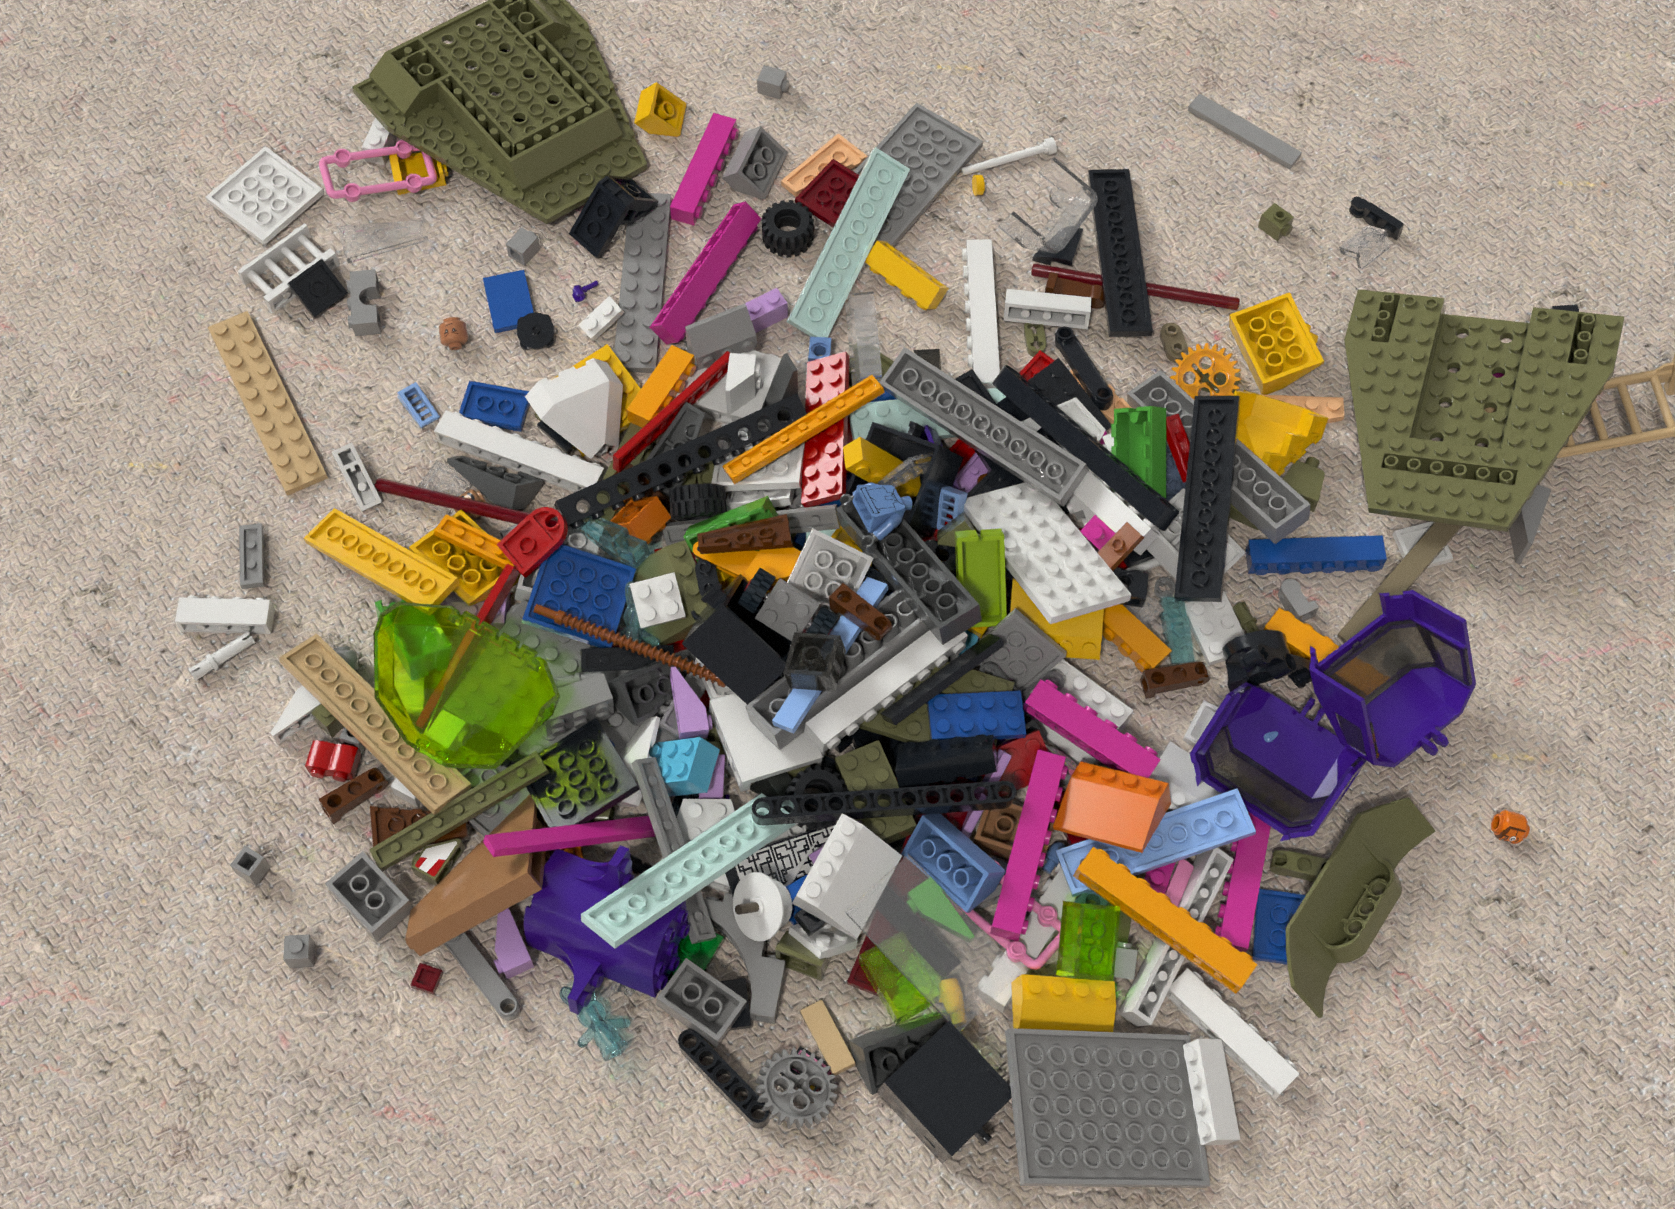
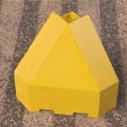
(1277, 429)

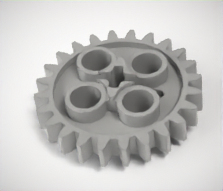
(782, 1102)

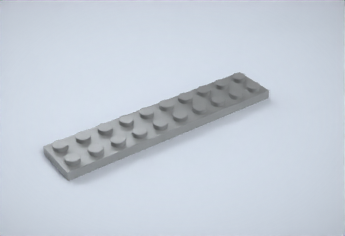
(643, 287)

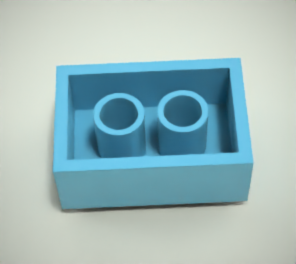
(685, 764)

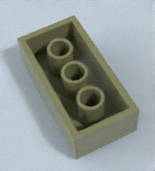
(870, 770)

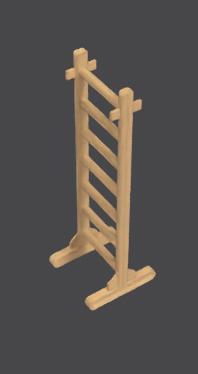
(1663, 374)

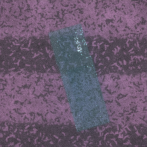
(616, 541)
(1176, 630)

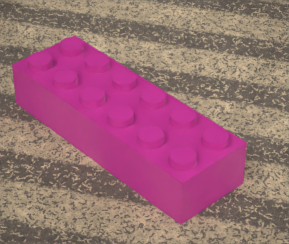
(1088, 731)

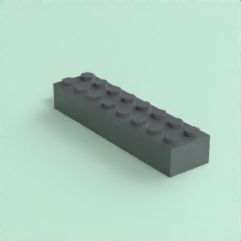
(918, 577)

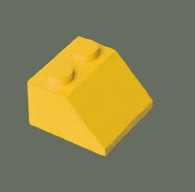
(660, 111)

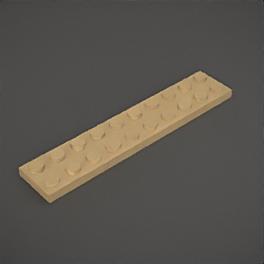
(267, 403)
(355, 707)

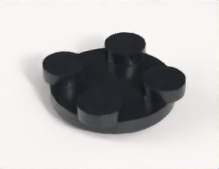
(535, 331)

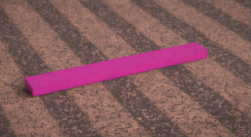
(568, 836)

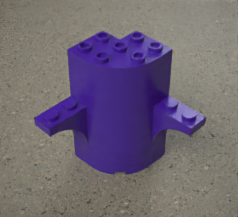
(556, 928)

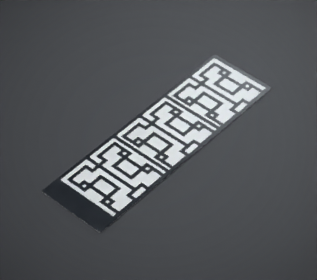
(780, 858)

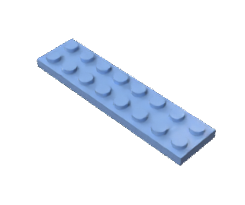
(1177, 837)

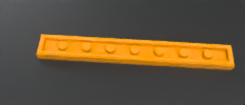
(803, 429)

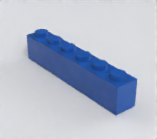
(1316, 555)

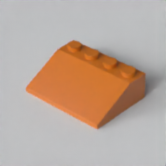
(1112, 806)

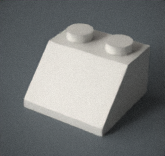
(742, 380)

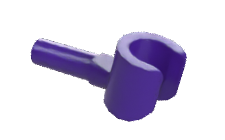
(579, 292)

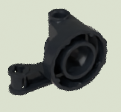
(1261, 658)

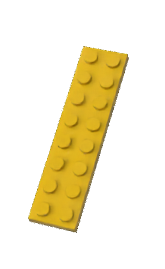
(381, 560)

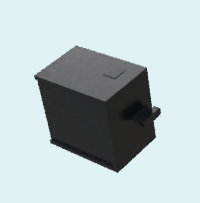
(940, 472)
(735, 644)
(946, 1093)

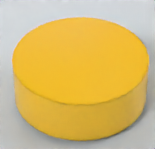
(978, 185)

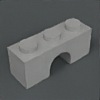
(362, 288)

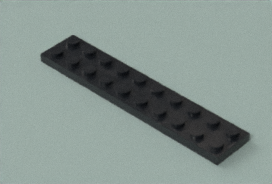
(1120, 254)
(1207, 499)

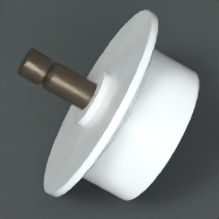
(761, 906)

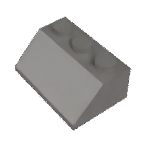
(755, 163)
(721, 333)

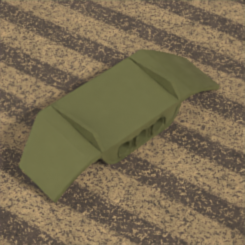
(1351, 896)

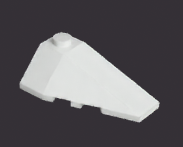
(638, 748)

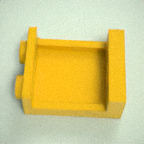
(415, 165)

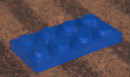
(977, 714)

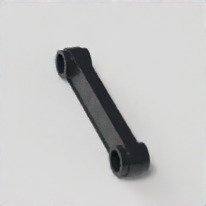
(1083, 368)

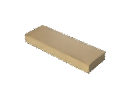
(827, 1038)

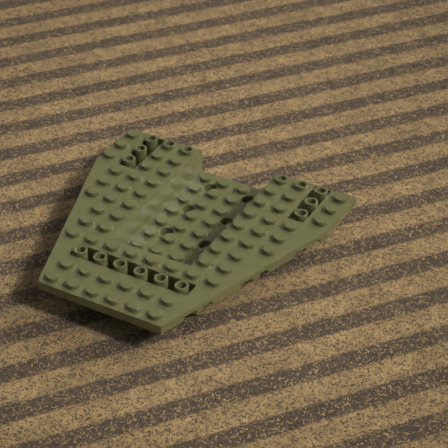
(449, 112)
(1400, 376)

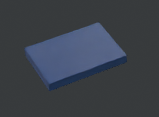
(507, 299)
(495, 405)
(1271, 917)

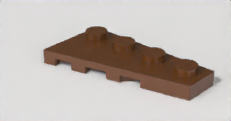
(754, 535)
(389, 821)

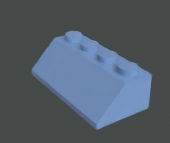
(953, 861)

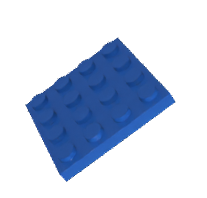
(581, 587)

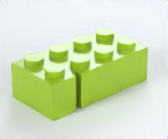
(982, 571)

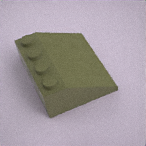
(679, 560)

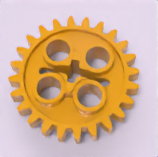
(1220, 363)

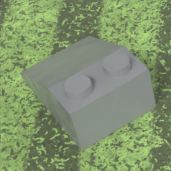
(1527, 523)

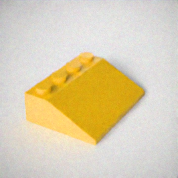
(1275, 343)
(474, 573)
(1078, 635)
(1063, 1003)

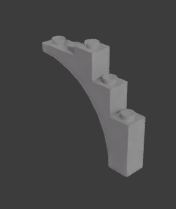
(764, 972)

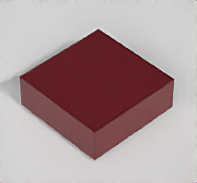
(426, 978)

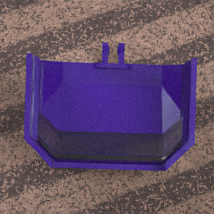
(1397, 680)
(1282, 782)

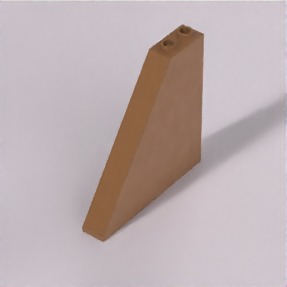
(479, 886)

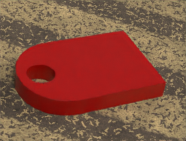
(534, 540)

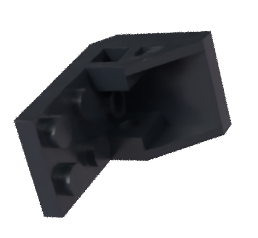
(611, 203)

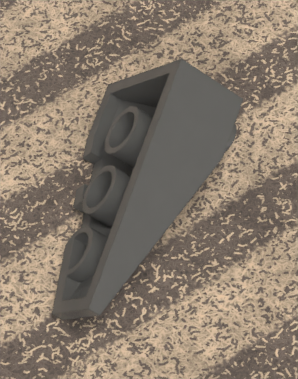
(783, 383)
(682, 430)
(500, 487)
(645, 689)
(887, 1049)

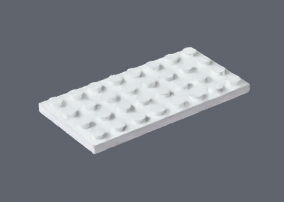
(1047, 553)

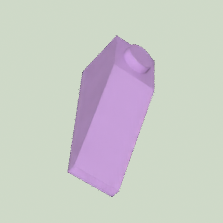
(689, 710)
(510, 948)

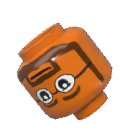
(1510, 826)

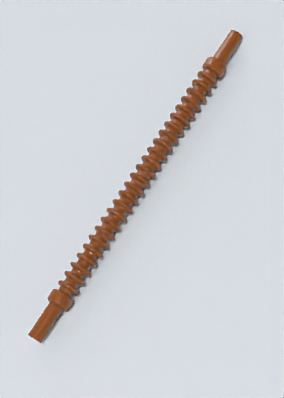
(562, 618)

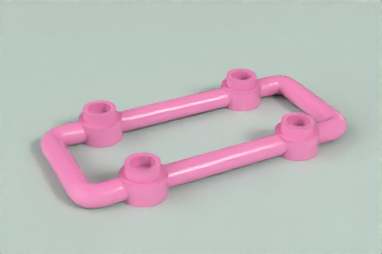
(353, 192)
(1015, 949)

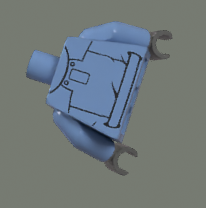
(879, 509)

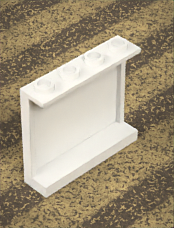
(714, 401)
(750, 751)

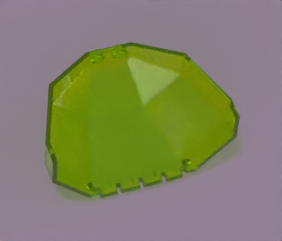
(458, 685)

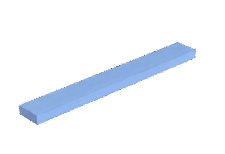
(801, 700)

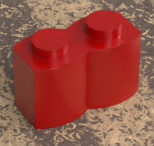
(333, 760)

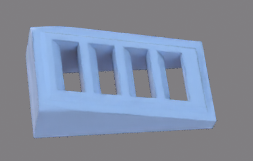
(411, 390)
(944, 502)

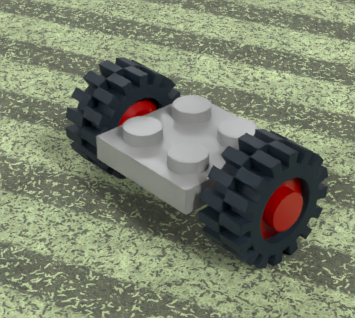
(786, 607)

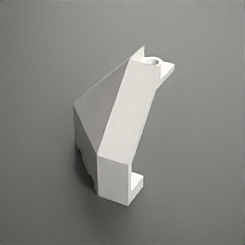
(582, 406)

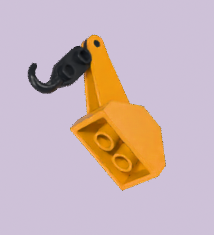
(774, 561)

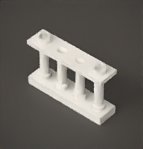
(282, 294)

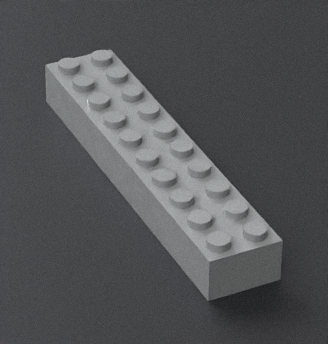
(984, 426)
(1256, 488)
(859, 662)

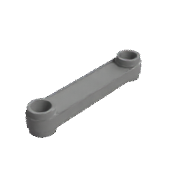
(483, 975)

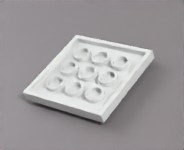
(264, 195)
(779, 474)

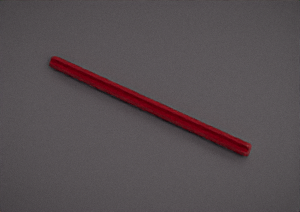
(1152, 289)
(452, 501)

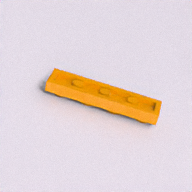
(471, 540)

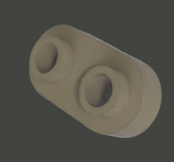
(1173, 340)

